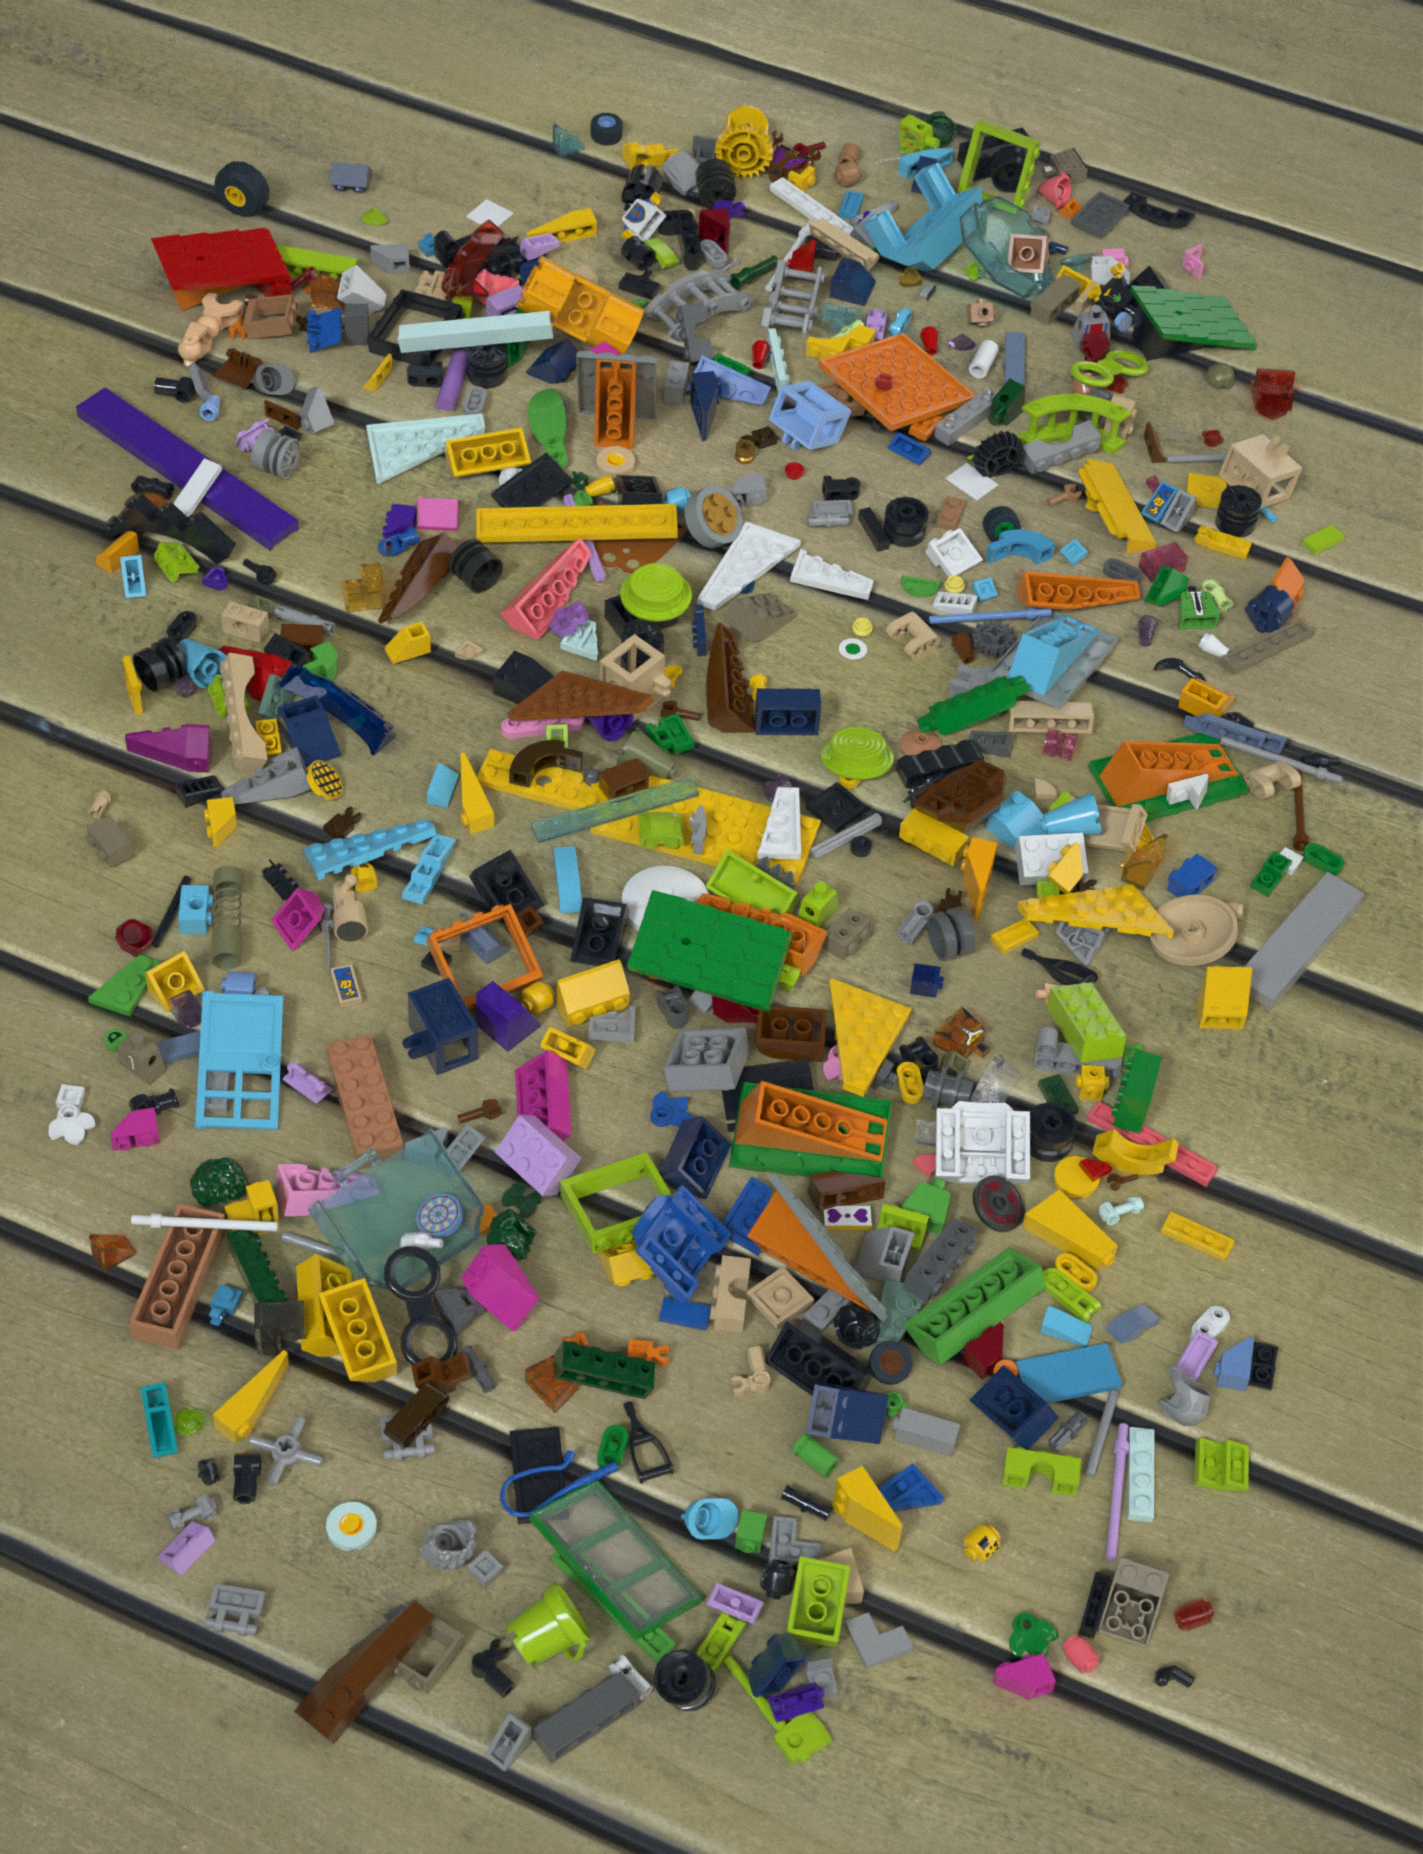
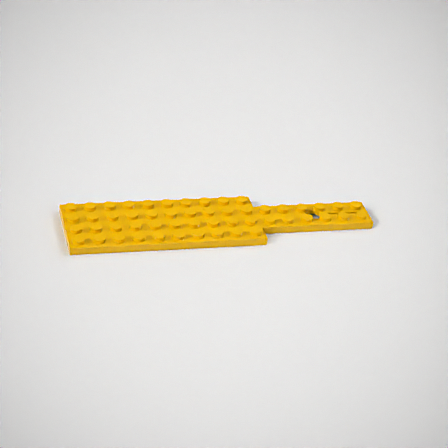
(729, 820)

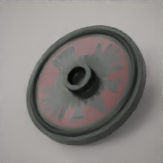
(998, 1203)

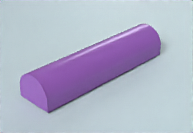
(453, 381)

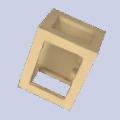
(1260, 465)
(647, 678)

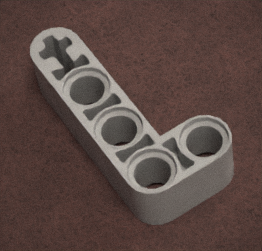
(1060, 1058)

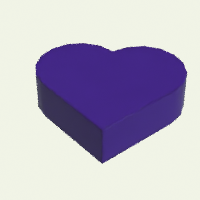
(216, 579)

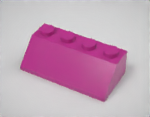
(544, 1092)

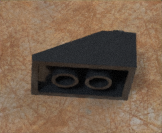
(638, 490)
(519, 677)
(505, 883)
(599, 932)

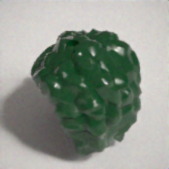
(218, 1181)
(512, 1231)

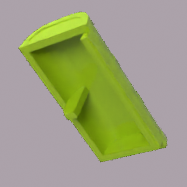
(746, 883)

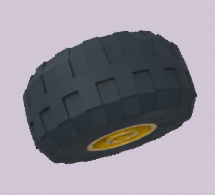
(241, 188)

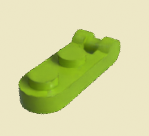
(1070, 1294)
(720, 1640)

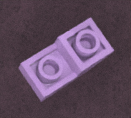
(877, 320)

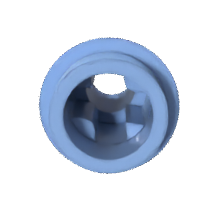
(210, 409)

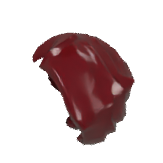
(134, 937)

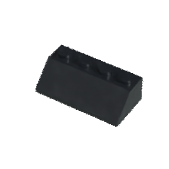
(988, 148)
(810, 1357)

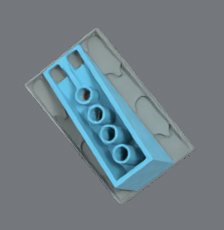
(1055, 657)

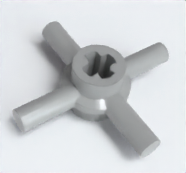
(286, 1451)

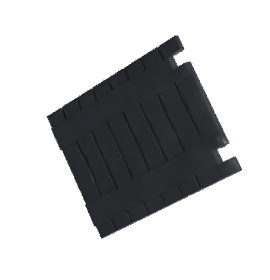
(783, 1074)

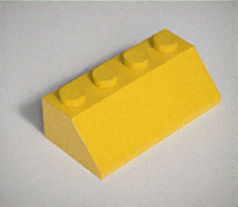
(486, 452)
(313, 1277)
(358, 1332)

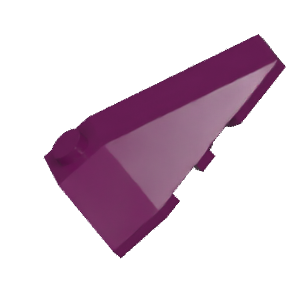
(182, 748)

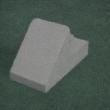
(819, 1670)

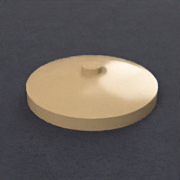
(1201, 927)

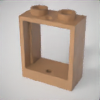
(270, 306)

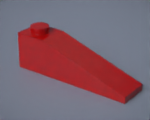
(264, 665)

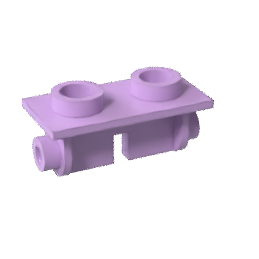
(246, 439)
(306, 1083)

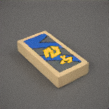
(346, 985)

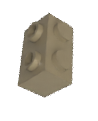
(109, 841)
(847, 934)

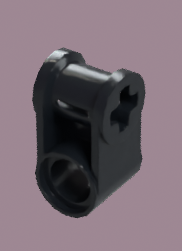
(921, 1055)

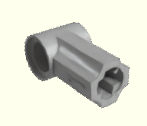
(915, 922)

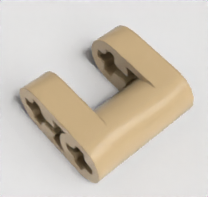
(924, 637)
(1261, 779)

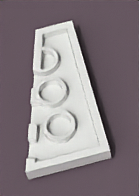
(819, 574)
(782, 831)

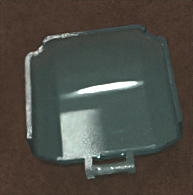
(382, 1205)

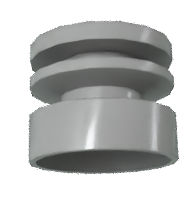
(275, 453)

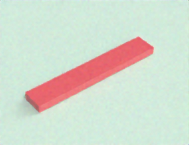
(1185, 1161)

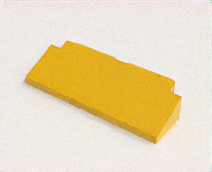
(1116, 505)

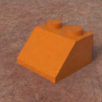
(1290, 580)

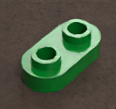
(1323, 859)
(610, 1450)

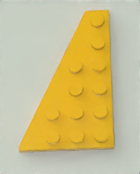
(1107, 907)

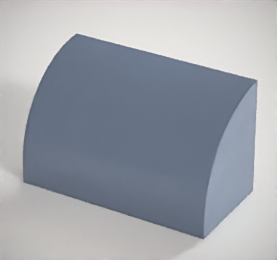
(484, 944)

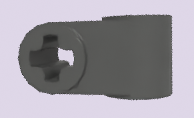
(673, 1007)

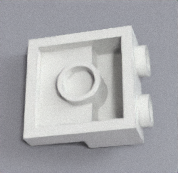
(953, 553)

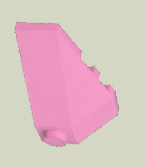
(302, 1187)

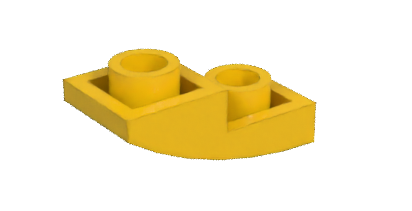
(269, 734)

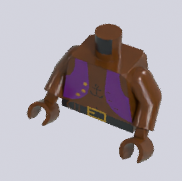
(788, 160)

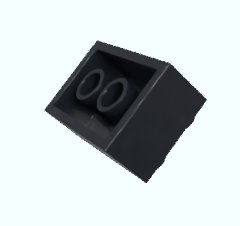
(621, 619)

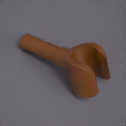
(1119, 1180)

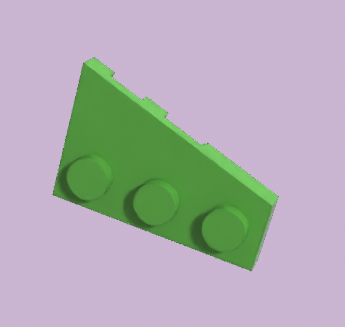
(125, 988)

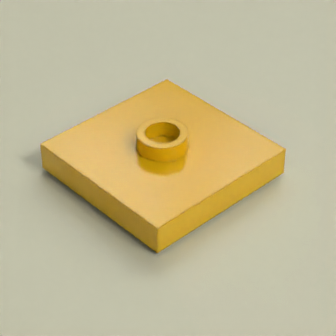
(1206, 489)
(133, 685)

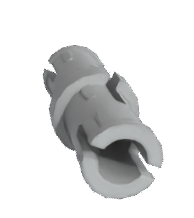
(828, 520)

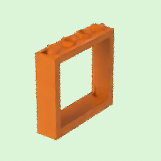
(479, 920)

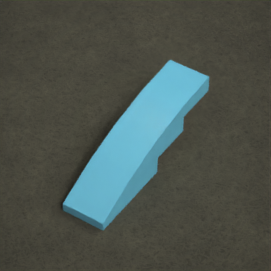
(429, 868)
(567, 879)

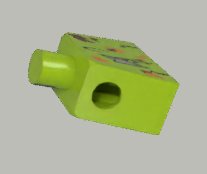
(916, 135)

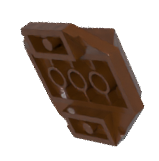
(964, 796)

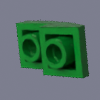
(1271, 874)

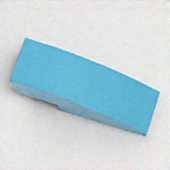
(908, 163)

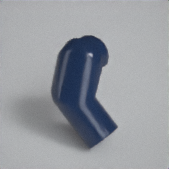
(1057, 248)

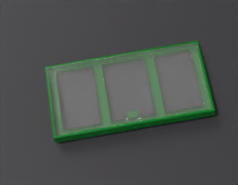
(616, 1559)

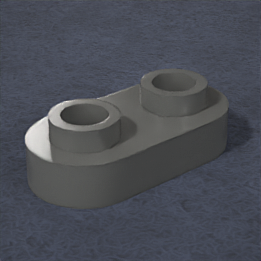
(1120, 570)

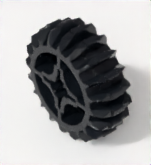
(998, 454)

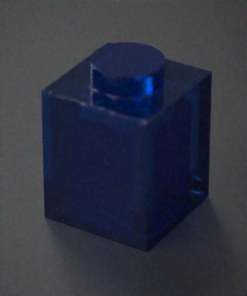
(926, 980)

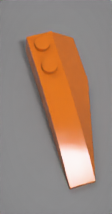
(1073, 592)
(806, 937)

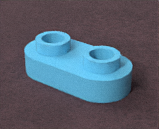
(902, 321)

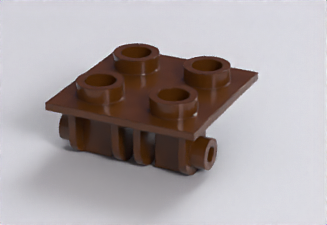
(238, 368)

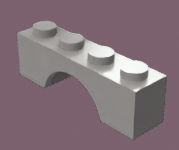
(1041, 455)

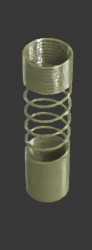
(226, 937)

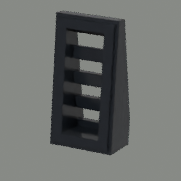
(189, 799)

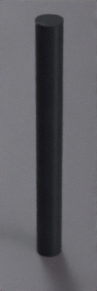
(161, 931)

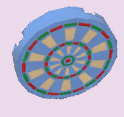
(439, 1215)

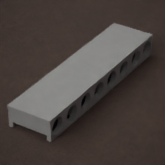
(1301, 938)

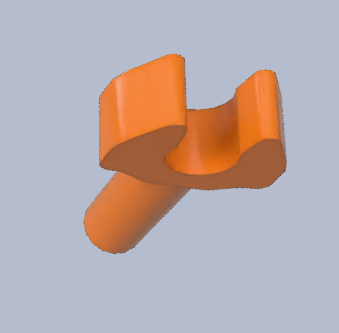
(238, 328)

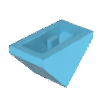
(133, 576)

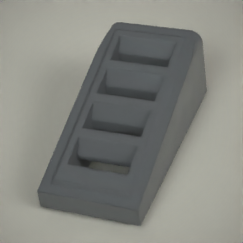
(1003, 739)

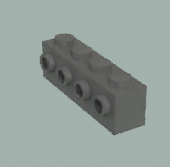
(941, 1260)
(585, 1716)

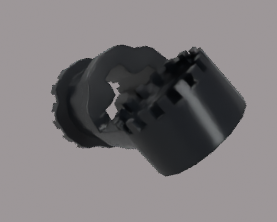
(152, 485)
(158, 1102)

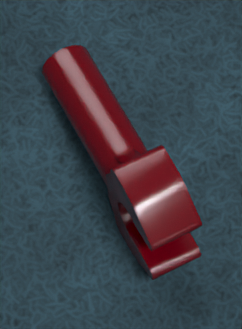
(801, 148)
(307, 275)

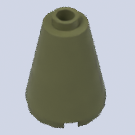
(650, 755)

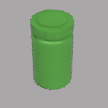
(815, 1455)

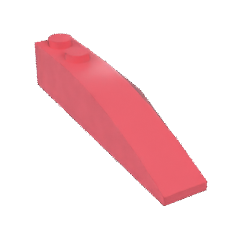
(550, 589)

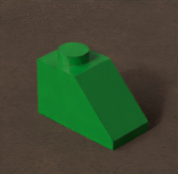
(1166, 586)

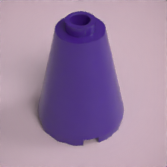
(611, 726)

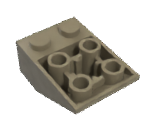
(759, 615)
(1133, 1602)

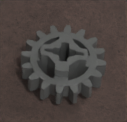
(993, 638)

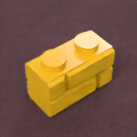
(568, 1048)

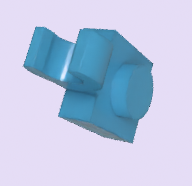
(224, 1301)

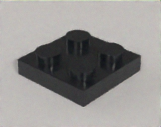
(836, 807)

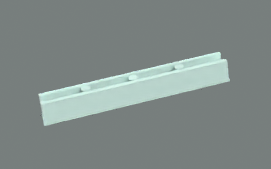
(475, 331)

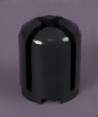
(636, 186)

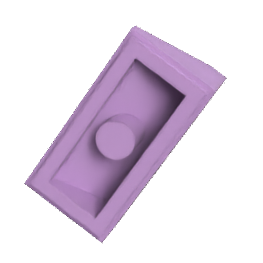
(187, 1547)
(735, 1603)

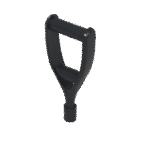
(1054, 966)
(643, 1438)

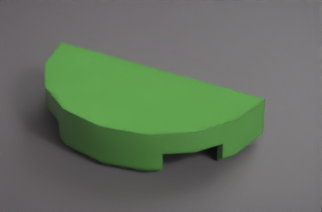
(920, 587)

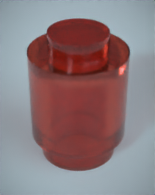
(1194, 1614)

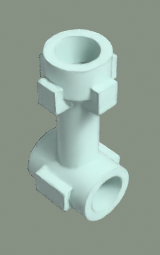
(1111, 1214)

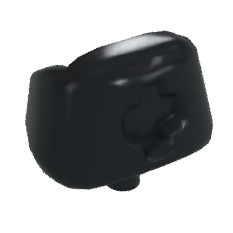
(208, 1471)

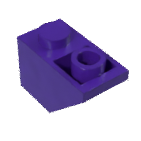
(399, 520)

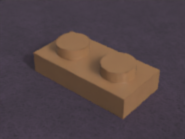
(950, 513)

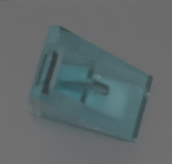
(565, 142)

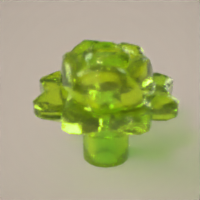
(188, 1422)

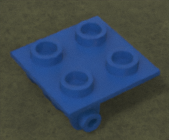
(323, 329)

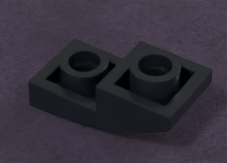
(1263, 1365)

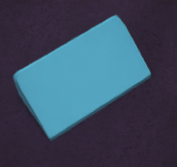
(442, 786)

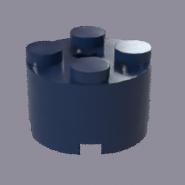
(1269, 609)

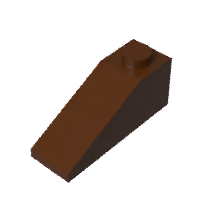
(843, 1189)

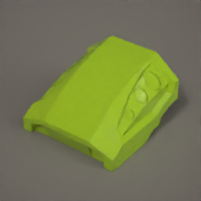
(660, 828)

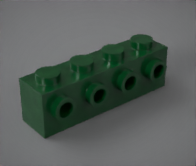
(254, 1267)
(604, 1370)

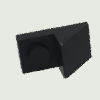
(286, 649)

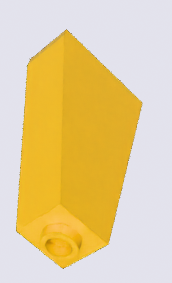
(1070, 1230)

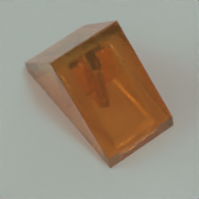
(110, 1250)

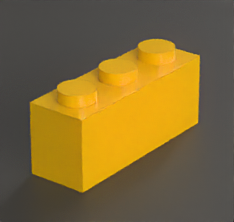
(933, 837)

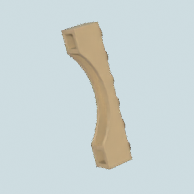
(247, 746)

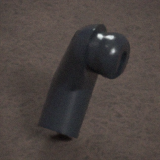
(1238, 718)
(1171, 1673)

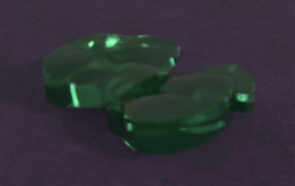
(526, 1205)

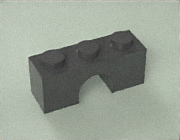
(688, 317)

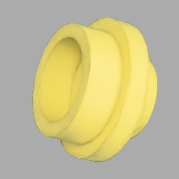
(954, 584)
(862, 627)

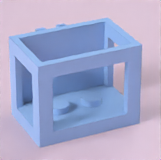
(814, 421)

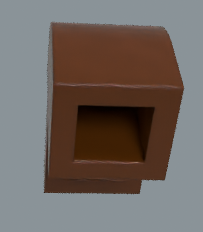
(442, 1374)

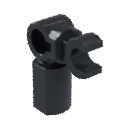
(484, 1667)

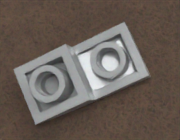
(698, 824)

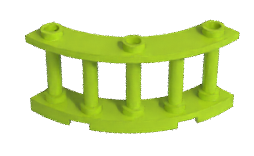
(1050, 431)

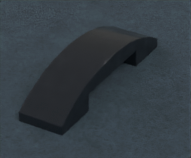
(1157, 215)

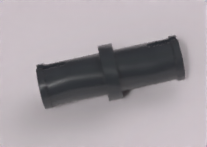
(806, 1503)

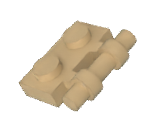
(434, 289)

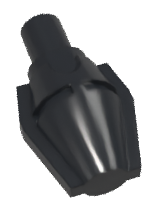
(1318, 759)

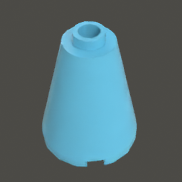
(201, 661)
(1073, 817)

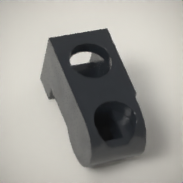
(425, 375)
(840, 489)

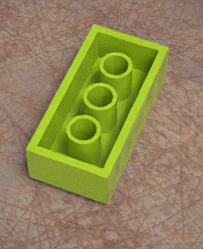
(1086, 1022)

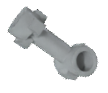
(205, 1507)

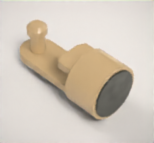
(348, 914)

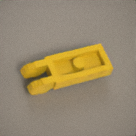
(1223, 542)

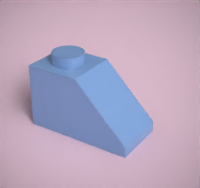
(1235, 1366)

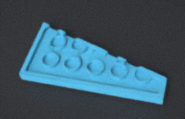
(363, 848)

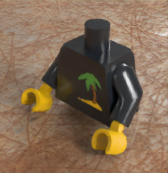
(1115, 295)

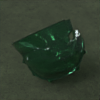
(943, 127)

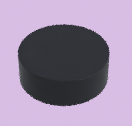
(861, 846)

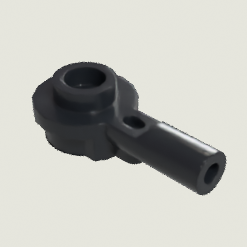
(264, 573)

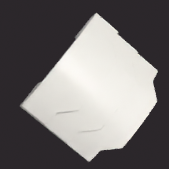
(982, 1142)

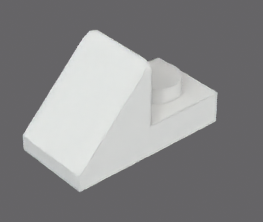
(1188, 789)

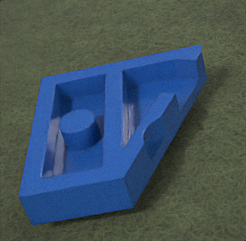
(910, 1491)

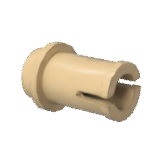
(102, 799)

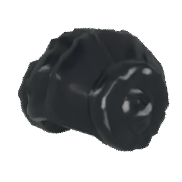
(856, 1327)

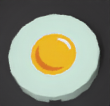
(351, 1526)

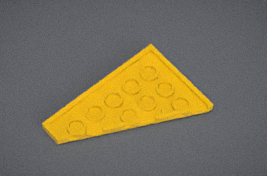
(864, 1032)

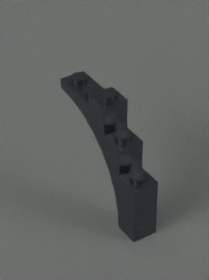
(168, 520)

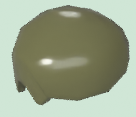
(1220, 375)

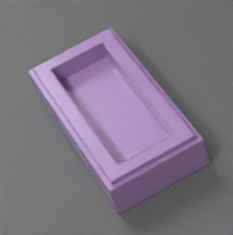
(1197, 1354)

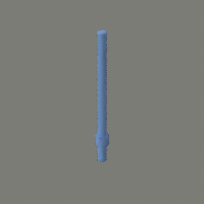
(1030, 613)

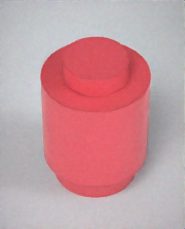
(1081, 1654)

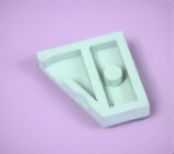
(583, 641)

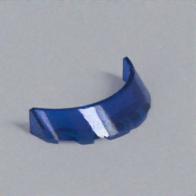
(342, 704)

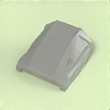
(681, 171)

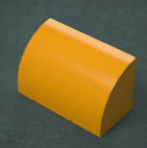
(124, 546)

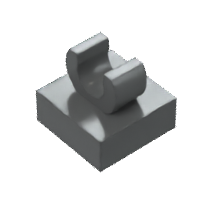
(884, 1076)

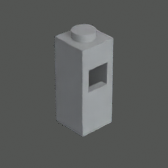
(926, 1431)

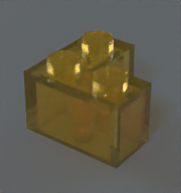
(366, 592)

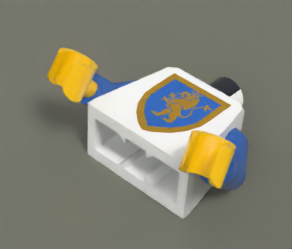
(642, 217)

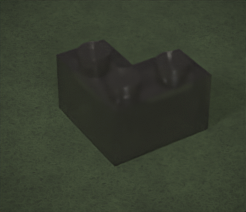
(276, 1323)

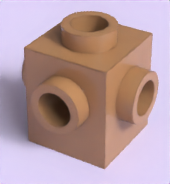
(974, 312)

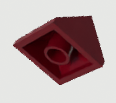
(715, 226)

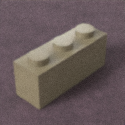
(1055, 299)

